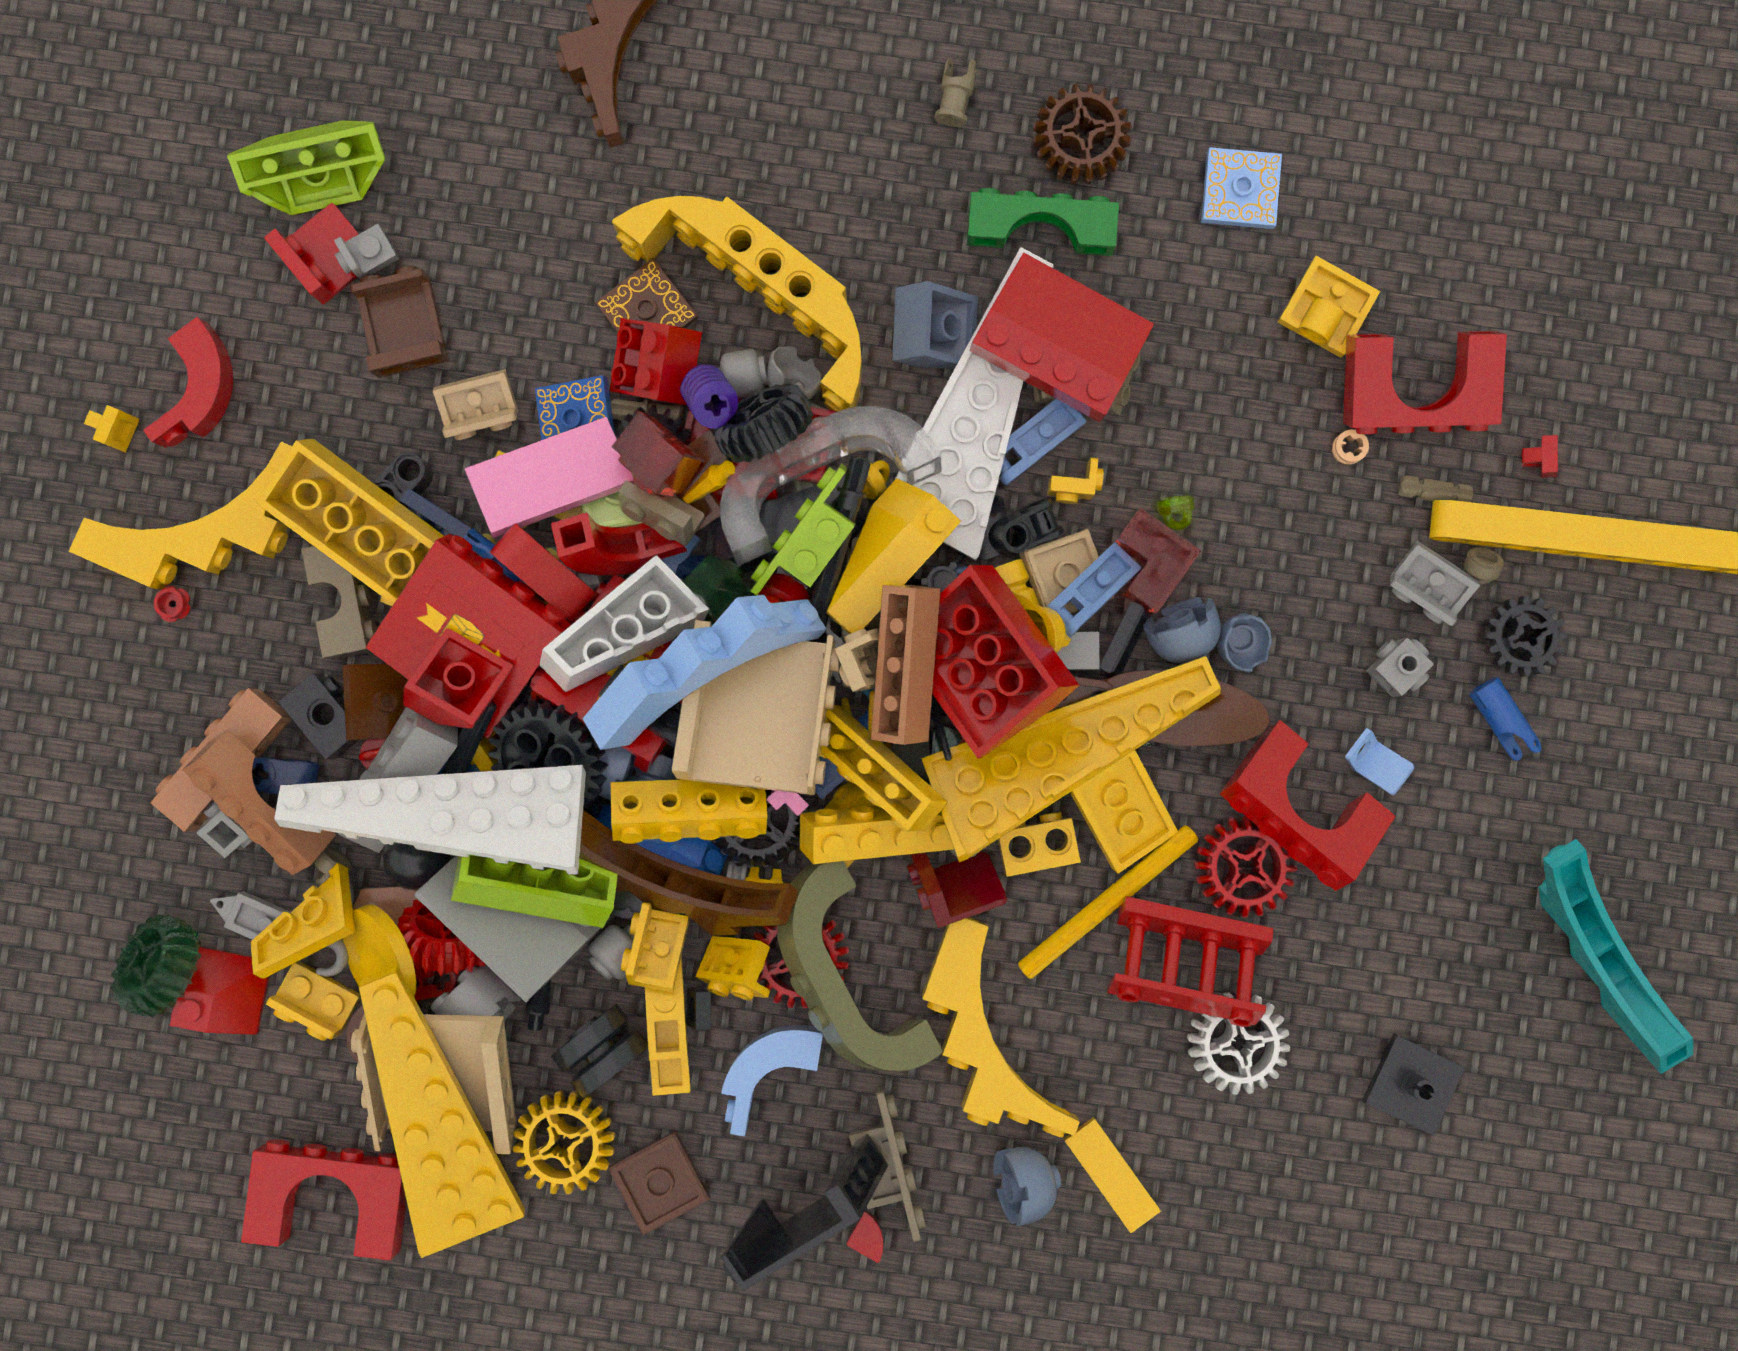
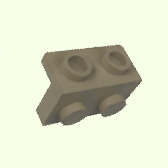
(666, 515)

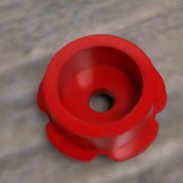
(162, 603)

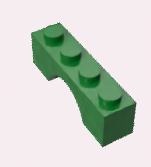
(1087, 223)

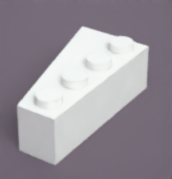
(625, 624)

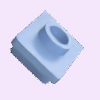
(1378, 763)

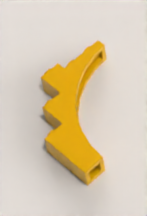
(205, 543)
(993, 1083)

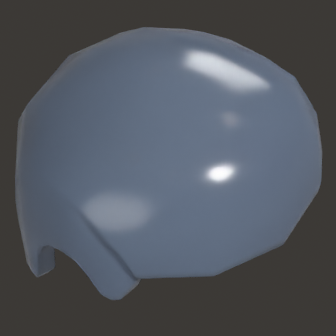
(1244, 642)

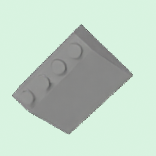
(512, 944)

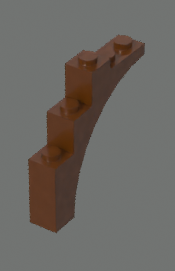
(596, 57)
(711, 900)

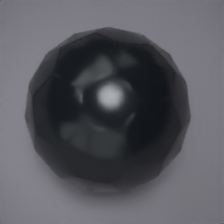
(410, 866)

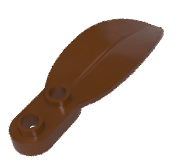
(1223, 720)

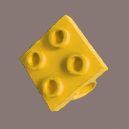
(1328, 306)

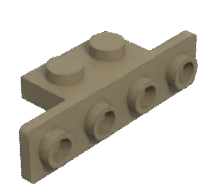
(896, 1181)

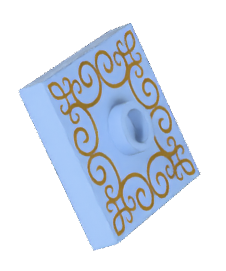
(1241, 188)

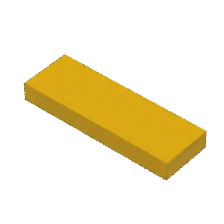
(1112, 1175)

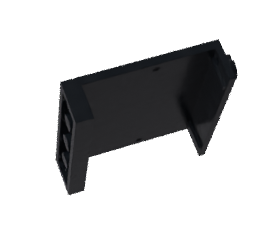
(767, 1245)

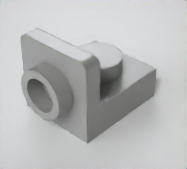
(366, 252)

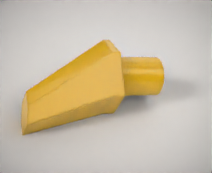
(710, 481)

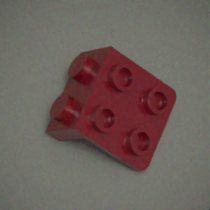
(956, 888)

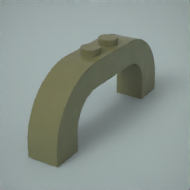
(824, 991)

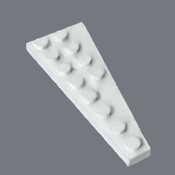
(972, 436)
(492, 814)

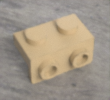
(476, 404)
(859, 659)

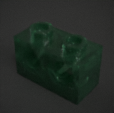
(716, 585)

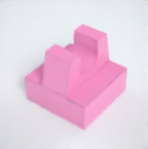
(792, 800)

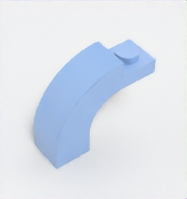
(777, 1048)

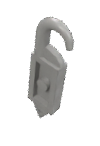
(251, 915)

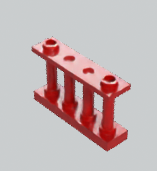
(1212, 934)

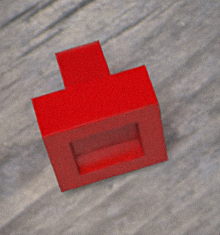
(1543, 456)

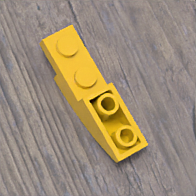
(668, 1038)

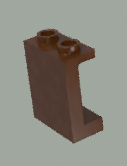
(400, 322)

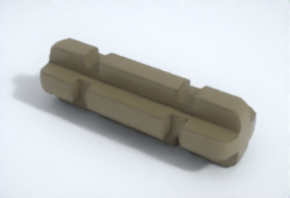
(1434, 489)

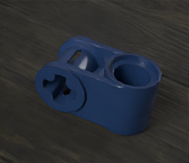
(283, 773)

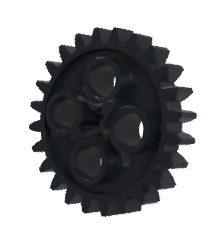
(529, 733)

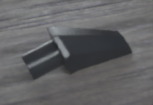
(538, 1006)

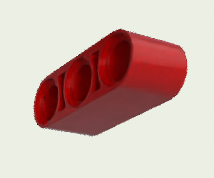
(542, 572)

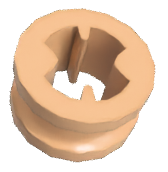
(1349, 458)

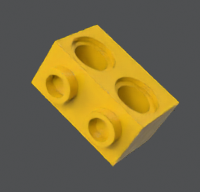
(1038, 854)

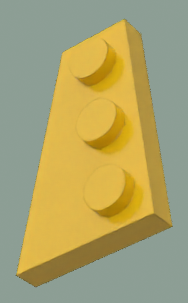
(311, 926)

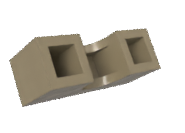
(351, 626)

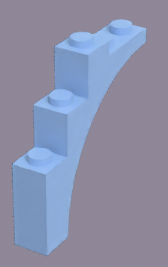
(694, 658)

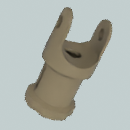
(955, 95)

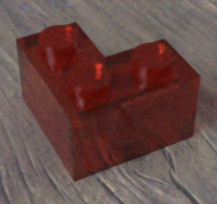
(657, 457)
(1163, 556)

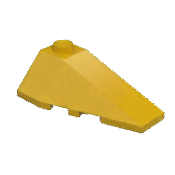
(894, 543)

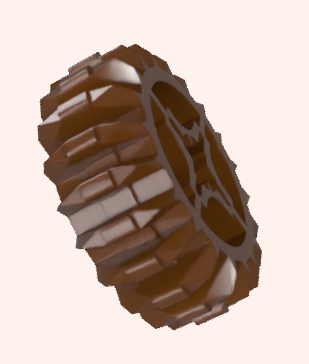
(1110, 126)

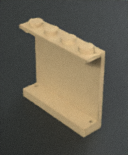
(761, 721)
(479, 1060)

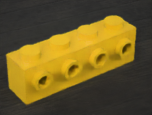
(880, 773)
(685, 810)
(865, 834)

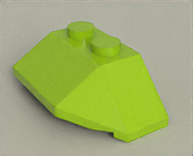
(310, 166)

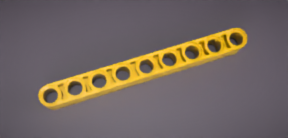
(1584, 536)

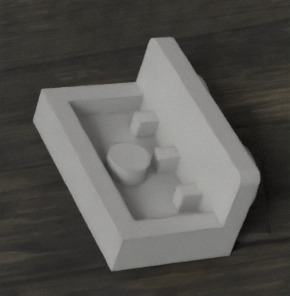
(1432, 584)

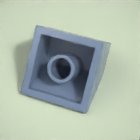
(932, 325)

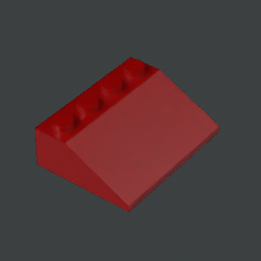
(1061, 337)
(993, 662)

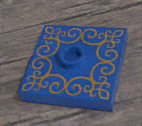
(572, 405)

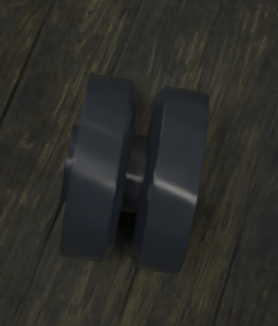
(599, 1050)

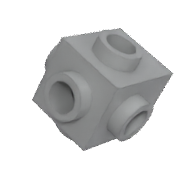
(1400, 666)
(222, 831)

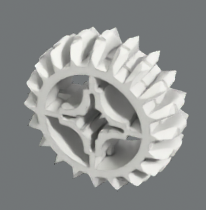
(1243, 1059)

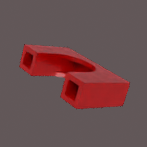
(1471, 400)
(1261, 795)
(281, 1169)

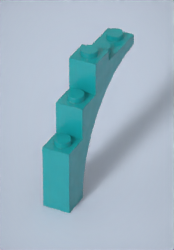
(1625, 992)

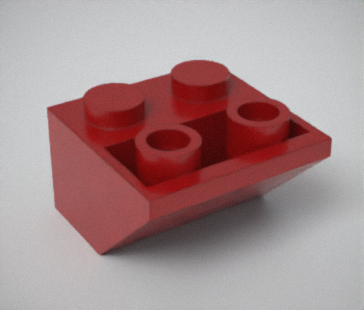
(653, 359)

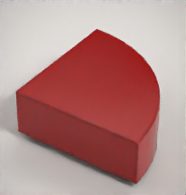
(867, 1237)

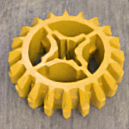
(558, 1126)

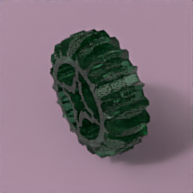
(155, 966)

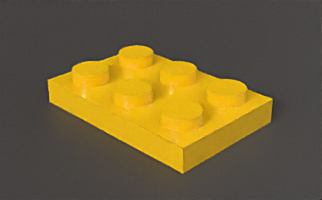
(1124, 812)

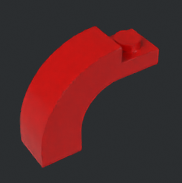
(207, 386)
(609, 550)

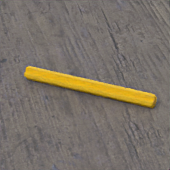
(1107, 902)

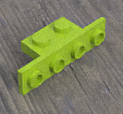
(812, 541)

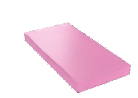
(548, 477)

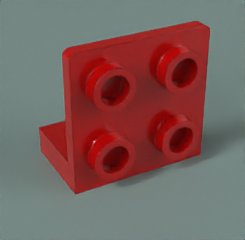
(312, 253)

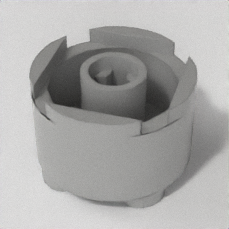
(477, 995)

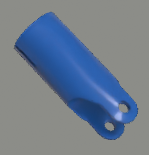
(1504, 717)

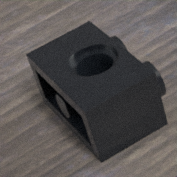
(305, 708)

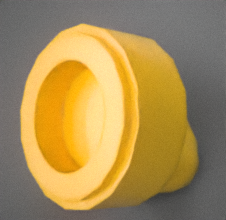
(876, 481)

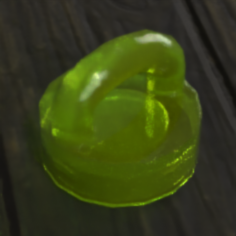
(1176, 504)

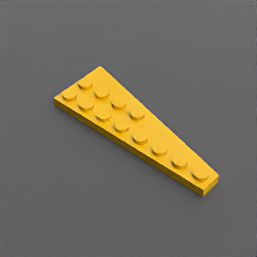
(1059, 753)
(442, 1151)

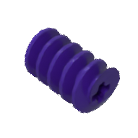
(709, 396)

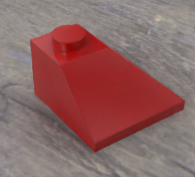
(455, 681)
(222, 995)

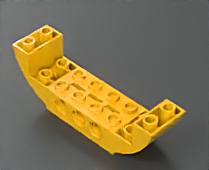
(724, 230)

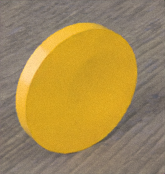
(377, 946)

